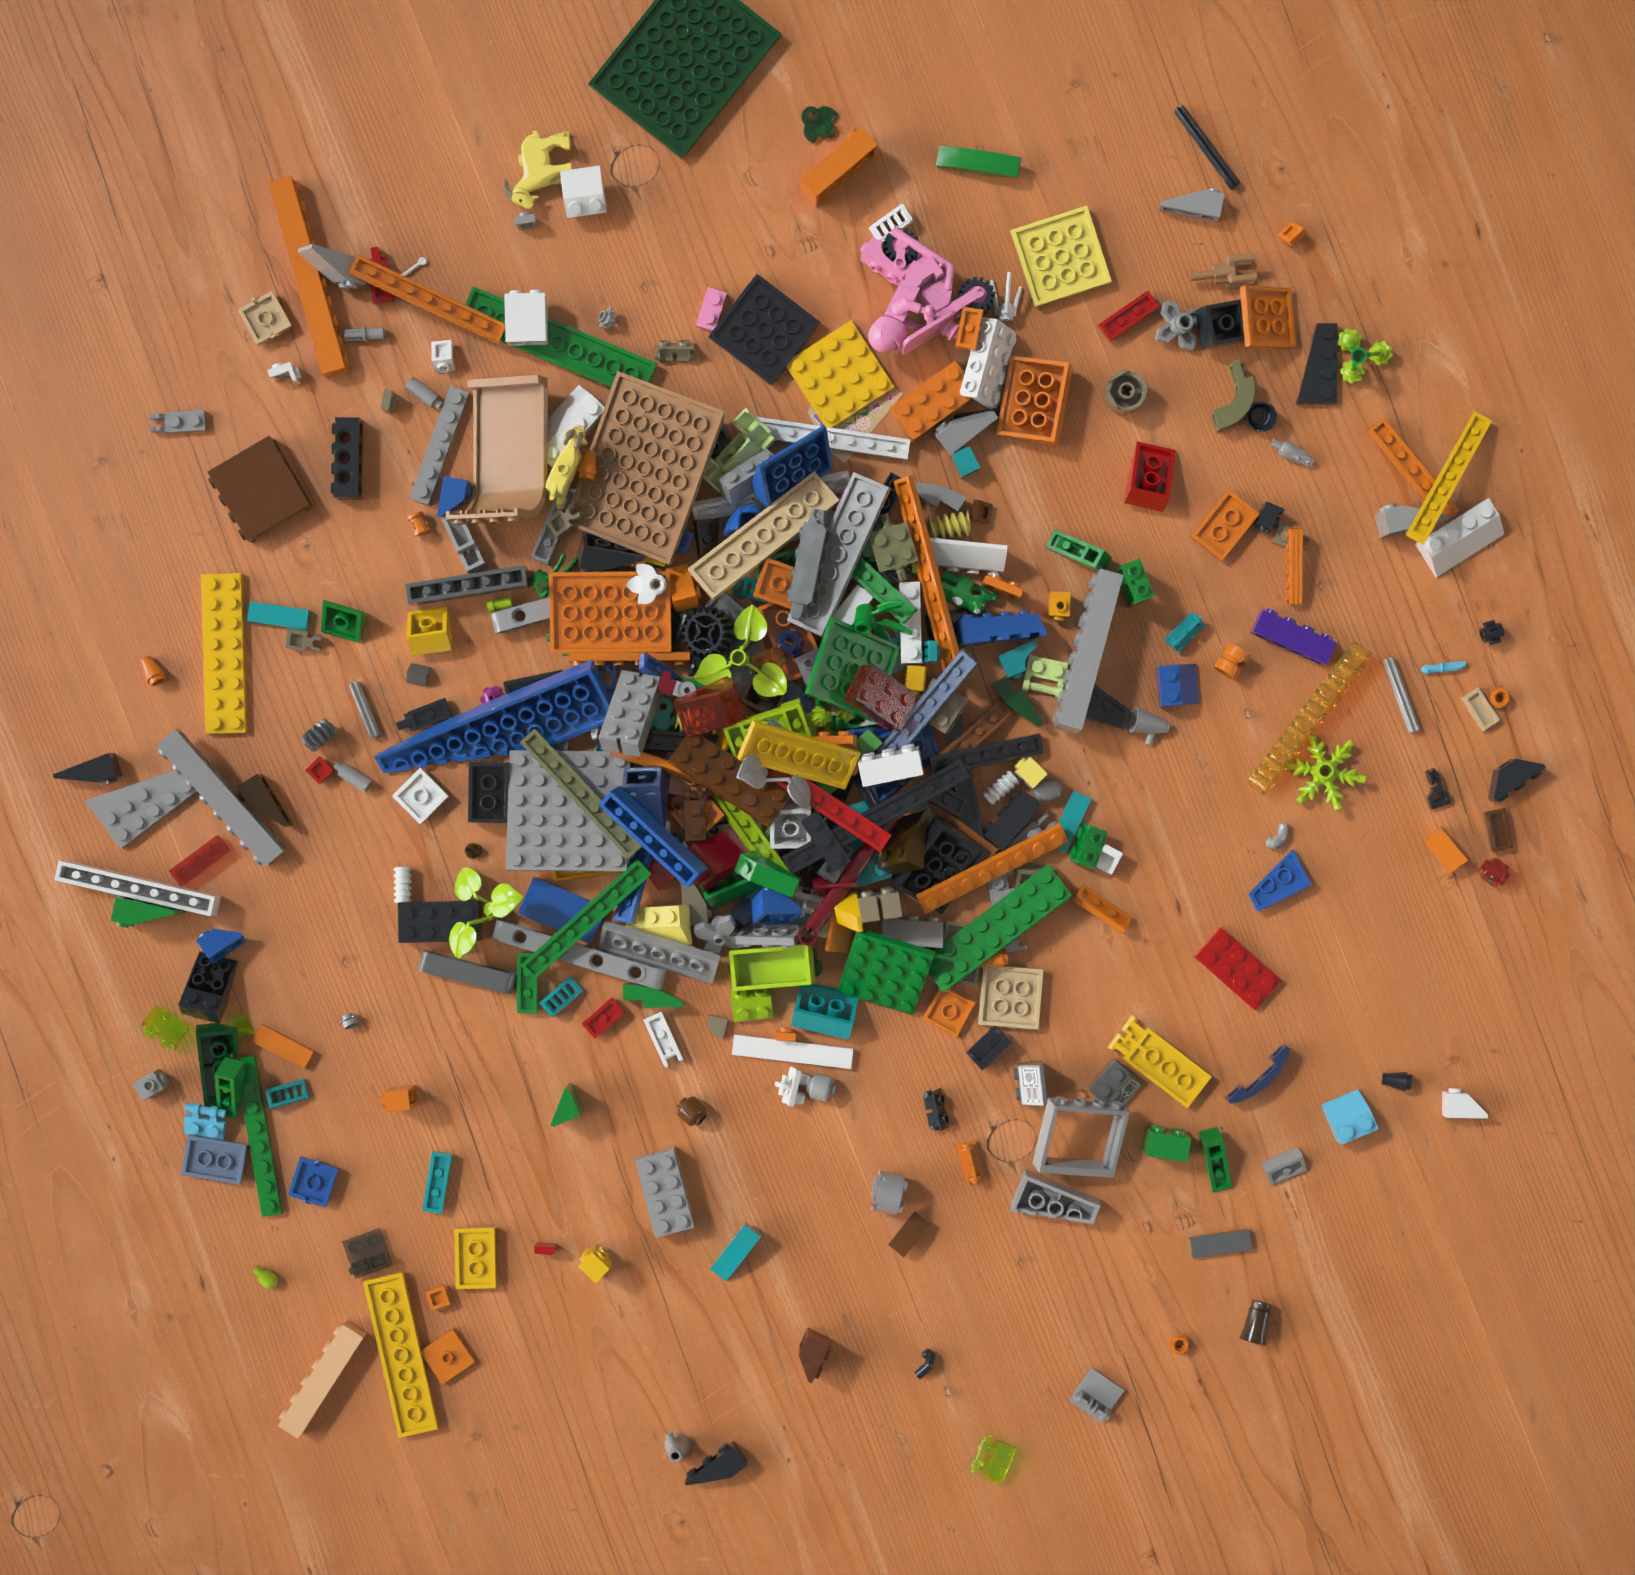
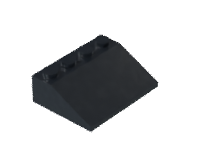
(946, 855)

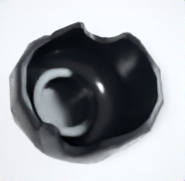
(1261, 416)

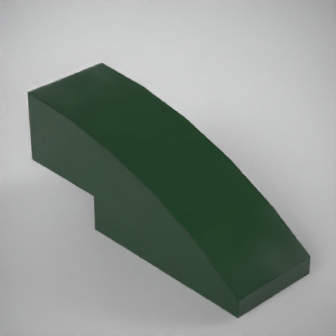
(1017, 702)

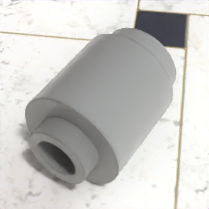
(1047, 790)

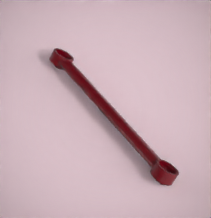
(836, 895)

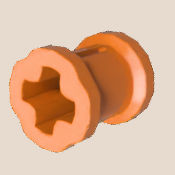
(418, 523)

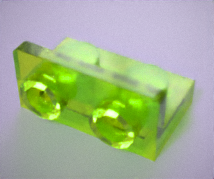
(164, 1028)

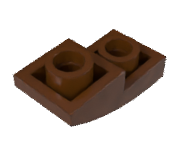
(909, 1234)

